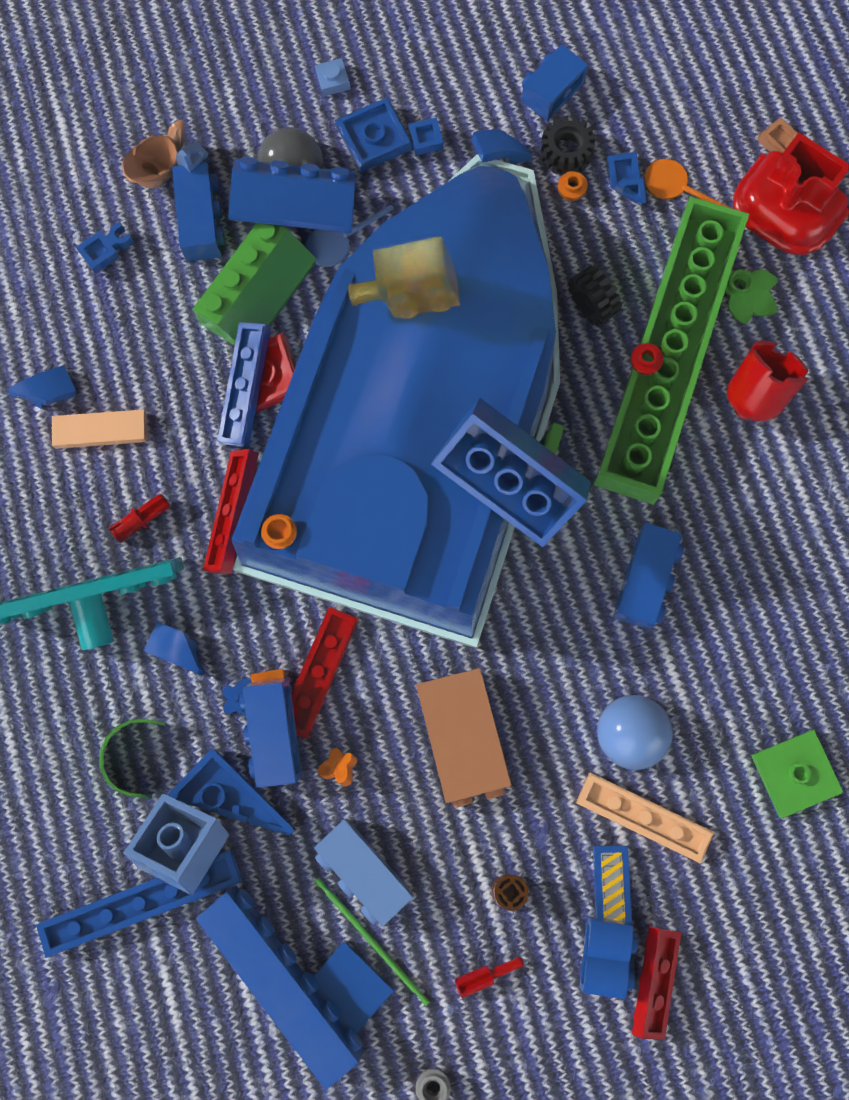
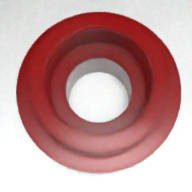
(642, 366)

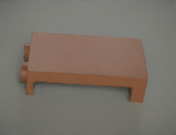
(463, 737)

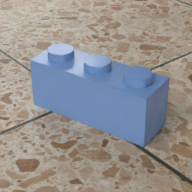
(363, 873)

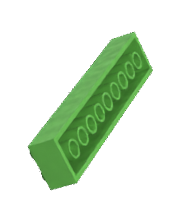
(681, 327)

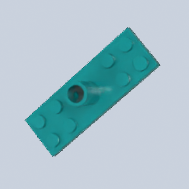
(87, 602)

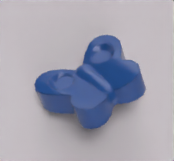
(232, 695)

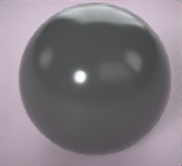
(291, 146)

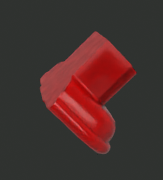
(794, 196)

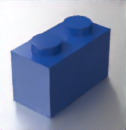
(553, 82)

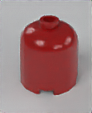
(765, 382)

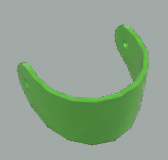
(101, 757)

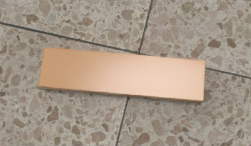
(645, 817)

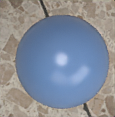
(634, 732)

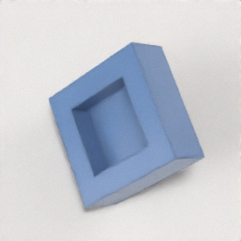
(332, 77)

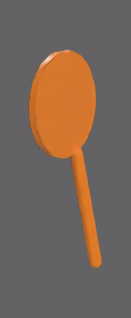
(669, 179)

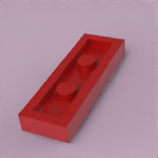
(656, 983)

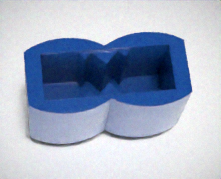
(607, 958)

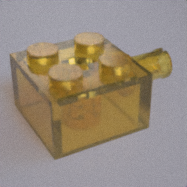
(411, 279)

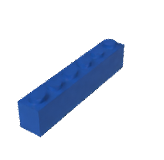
(281, 986)

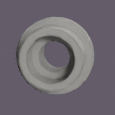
(437, 1076)

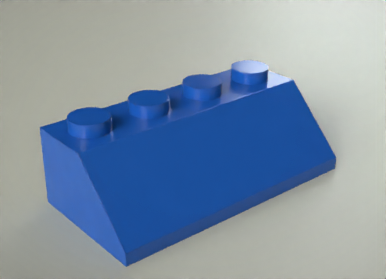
(292, 195)
(512, 473)

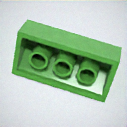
(255, 281)

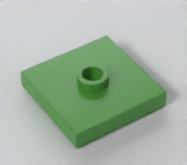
(797, 773)

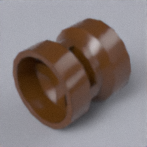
(504, 891)

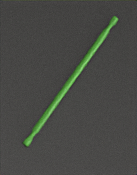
(372, 942)

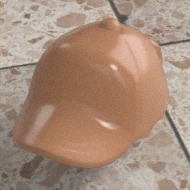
(154, 157)

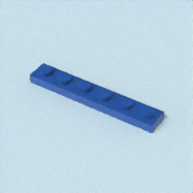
(131, 907)

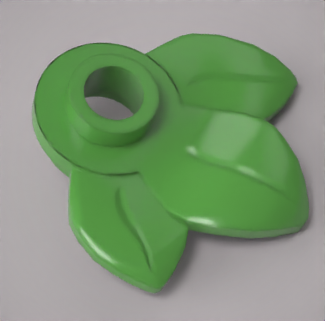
(753, 297)

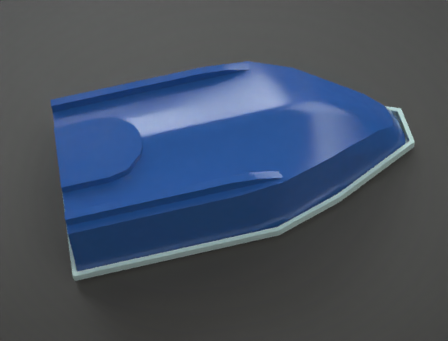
(385, 396)

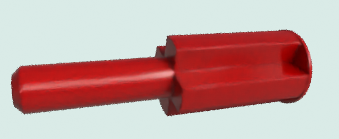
(483, 977)

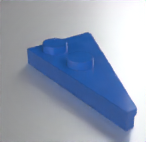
(223, 790)

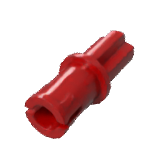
(139, 518)

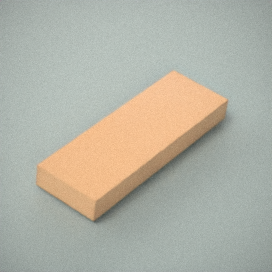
(99, 429)

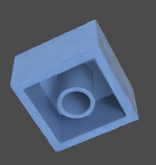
(177, 843)

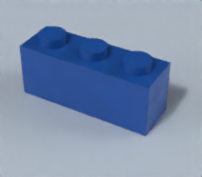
(198, 212)
(649, 576)
(271, 732)

